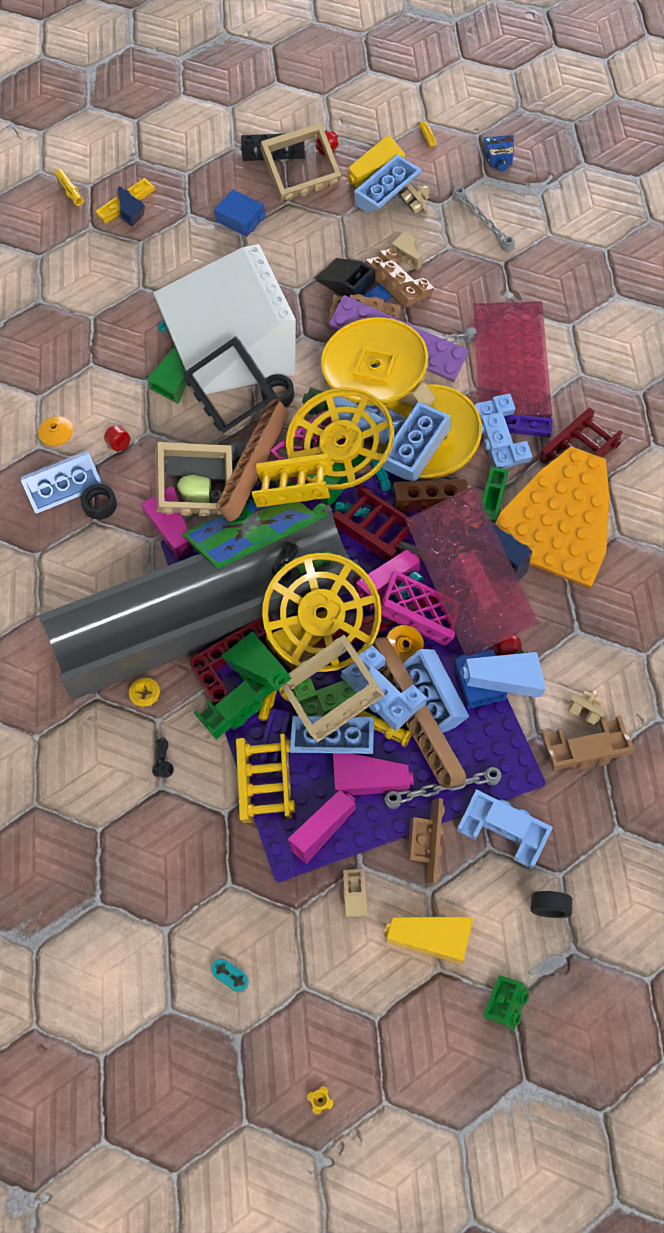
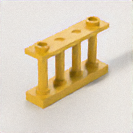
(290, 468)
(246, 770)

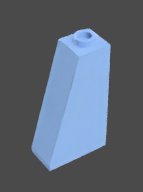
(506, 673)

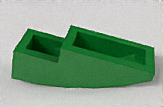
(495, 491)

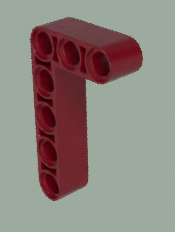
(212, 665)

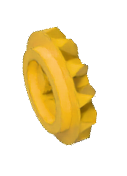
(139, 687)

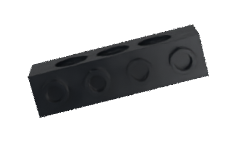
(251, 148)

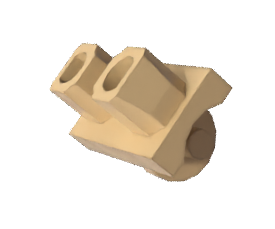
(418, 196)
(595, 712)

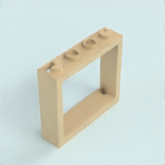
(293, 138)
(188, 450)
(347, 709)

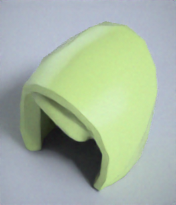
(194, 489)

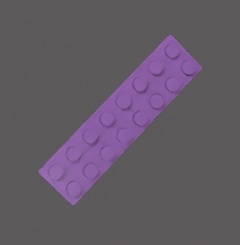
(443, 356)

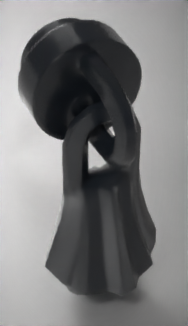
(290, 551)
(164, 768)

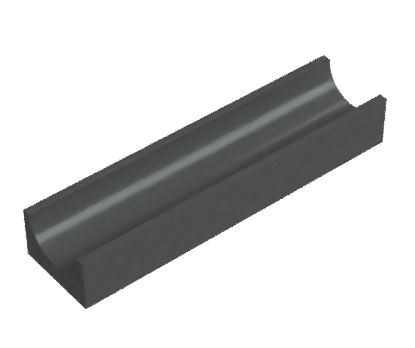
(178, 610)

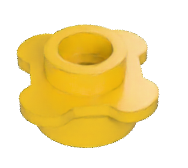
(326, 1101)

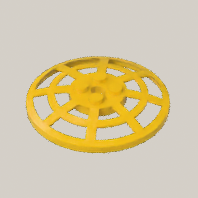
(342, 429)
(321, 598)

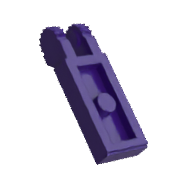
(529, 425)
(277, 724)

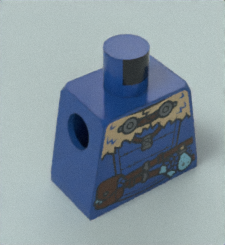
(499, 151)

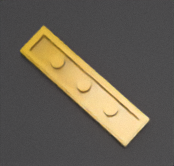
(110, 209)

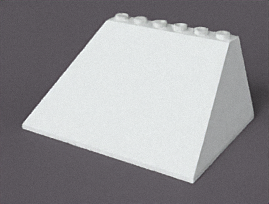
(227, 301)

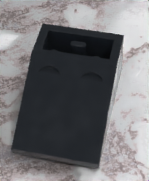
(347, 277)

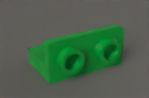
(506, 1002)

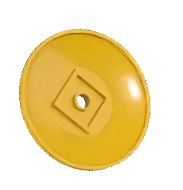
(373, 341)
(461, 440)

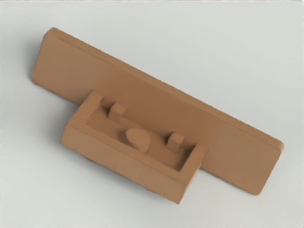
(425, 840)

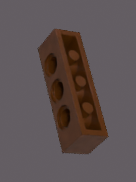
(422, 490)

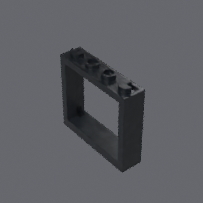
(200, 395)

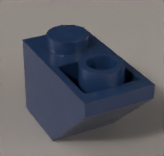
(129, 207)

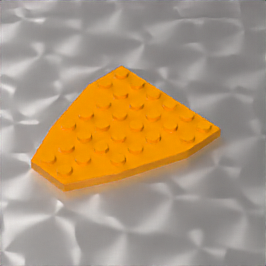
(563, 516)

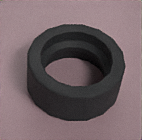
(284, 381)
(100, 513)
(551, 904)

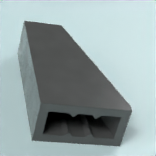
(206, 467)

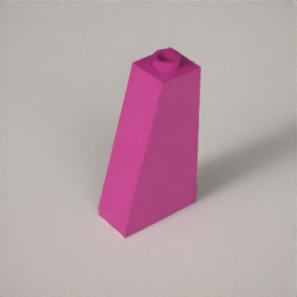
(168, 526)
(403, 563)
(369, 775)
(321, 826)

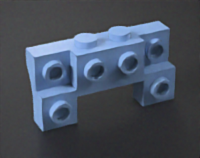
(497, 436)
(394, 706)
(507, 822)

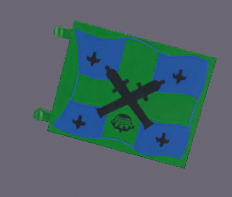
(255, 527)

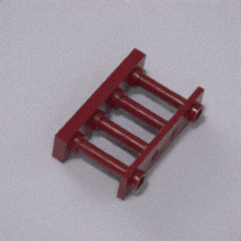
(574, 430)
(361, 535)

